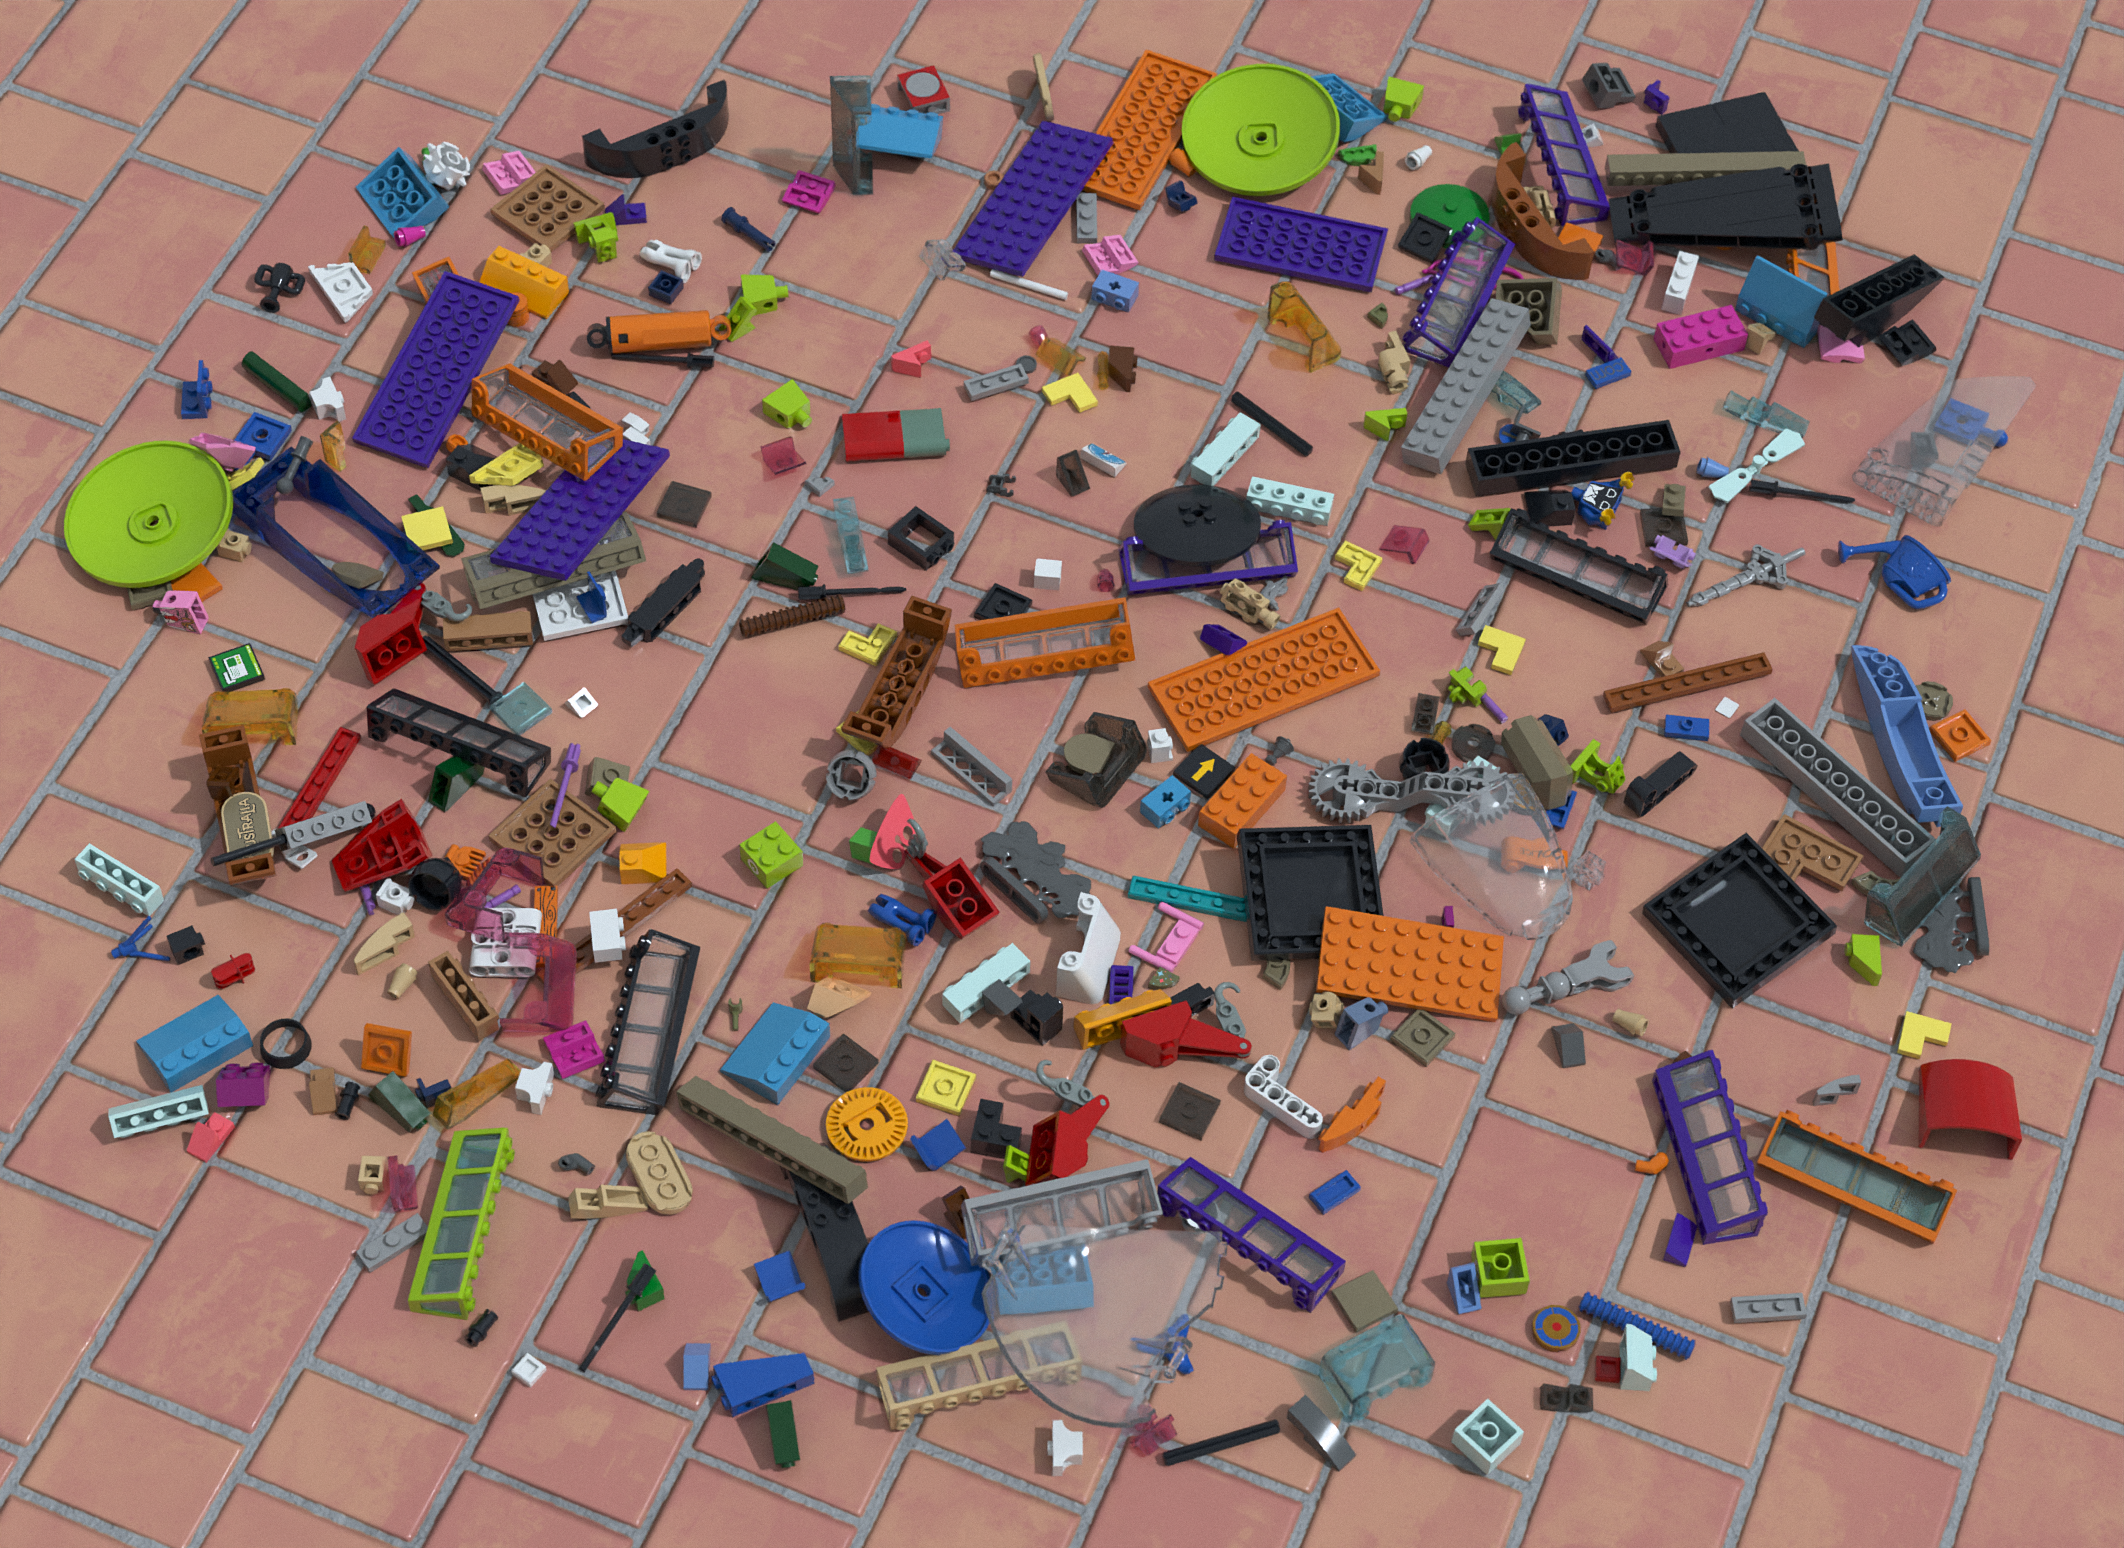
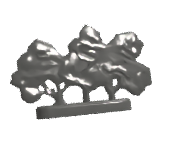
(1035, 864)
(1936, 943)

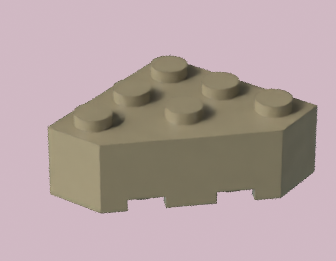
(1542, 299)

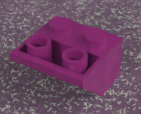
(243, 1085)

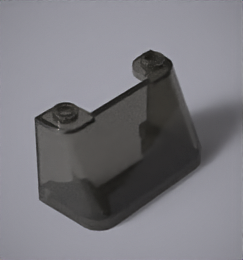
(1125, 758)

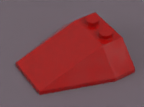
(382, 848)

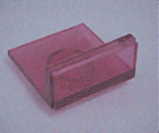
(1634, 258)
(781, 456)
(1406, 540)

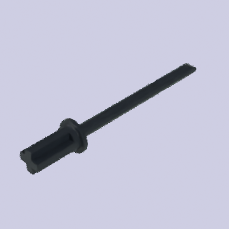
(691, 359)
(1772, 489)
(821, 592)
(636, 1288)

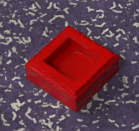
(1607, 1369)

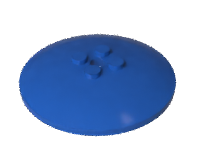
(928, 1258)

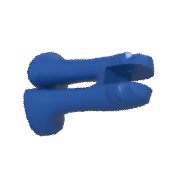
(891, 908)

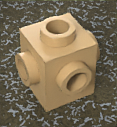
(1326, 1010)

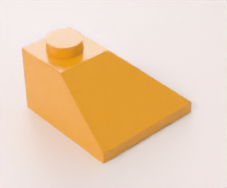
(642, 862)

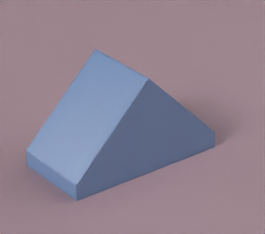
(1464, 1288)
(696, 1366)

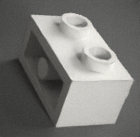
(606, 935)

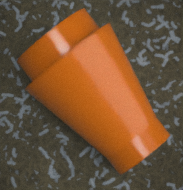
(1180, 160)

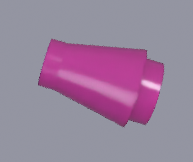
(408, 235)

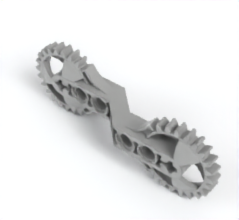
(1352, 788)

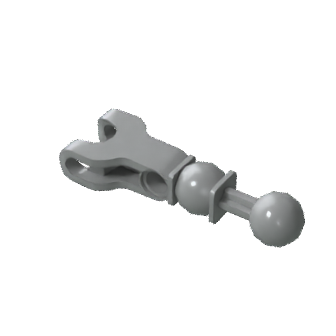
(1571, 980)

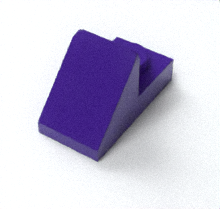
(627, 213)

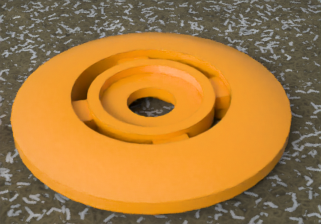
(859, 1105)

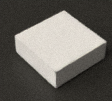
(528, 1370)

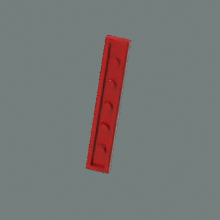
(322, 777)

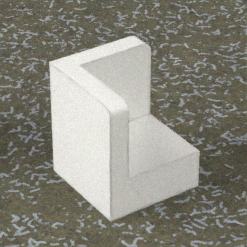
(1047, 574)

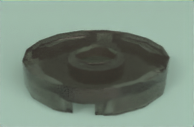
(1477, 733)

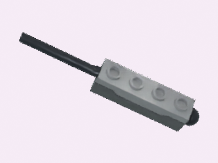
(307, 831)

